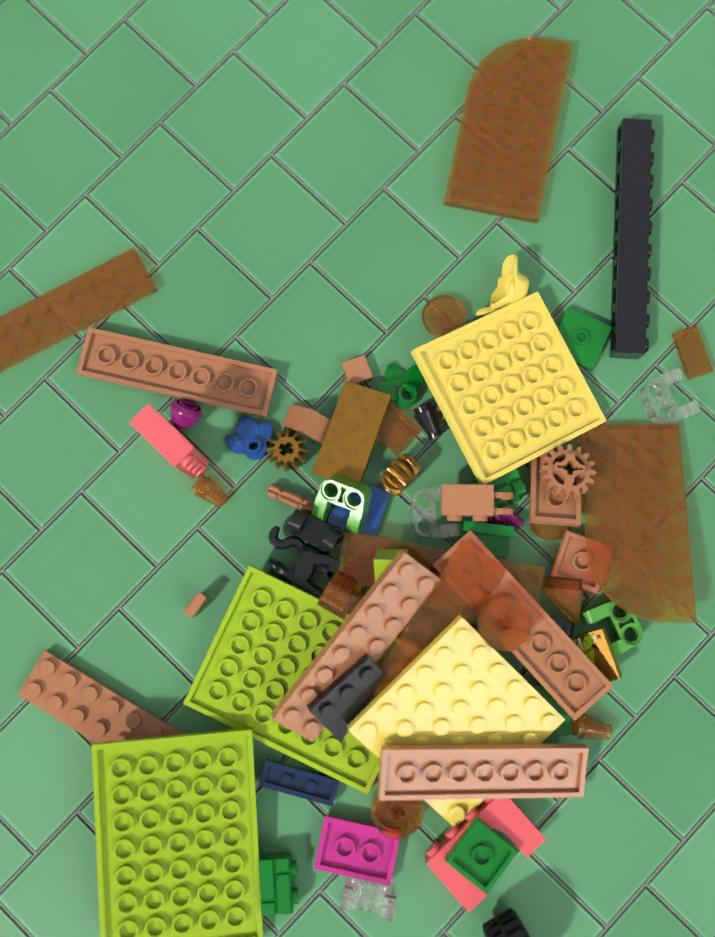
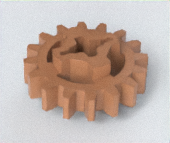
(560, 479)

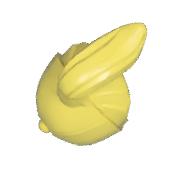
(510, 287)

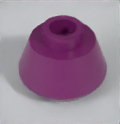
(185, 413)

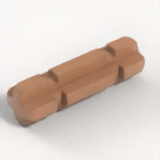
(290, 498)

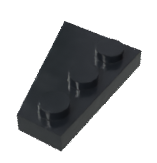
(346, 696)

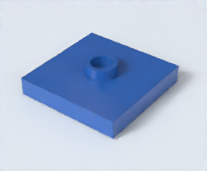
(339, 515)

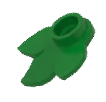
(401, 382)

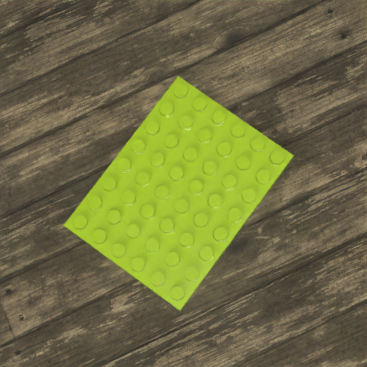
(257, 658)
(177, 836)

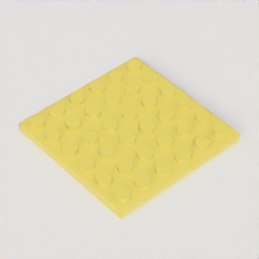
(508, 387)
(456, 696)

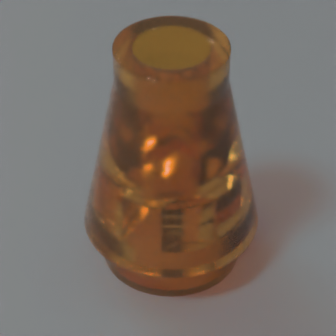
(209, 491)
(590, 728)

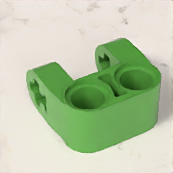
(344, 498)
(617, 625)

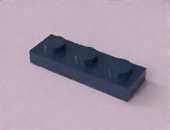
(298, 782)

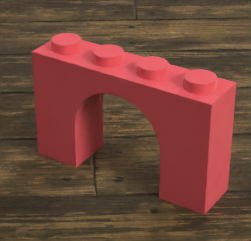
(170, 442)
(499, 815)

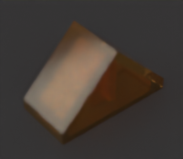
(565, 594)

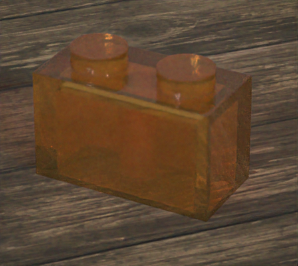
(341, 595)

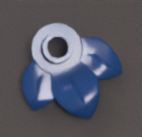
(249, 434)

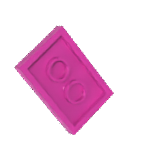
(356, 850)

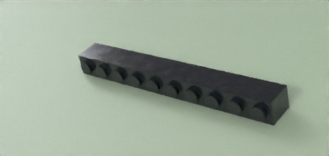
(631, 239)

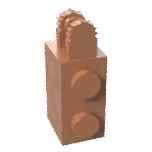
(472, 501)

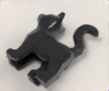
(305, 564)

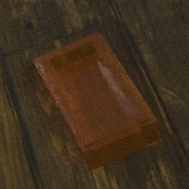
(692, 353)

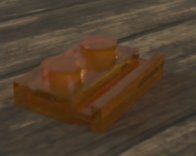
(397, 430)

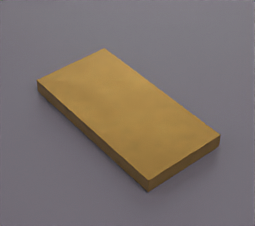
(352, 432)

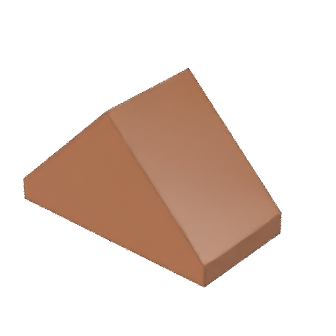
(307, 423)

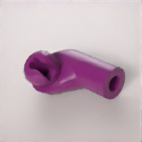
(514, 520)

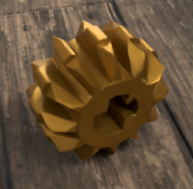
(285, 442)
(400, 474)

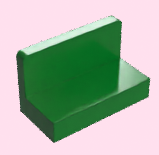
(493, 536)

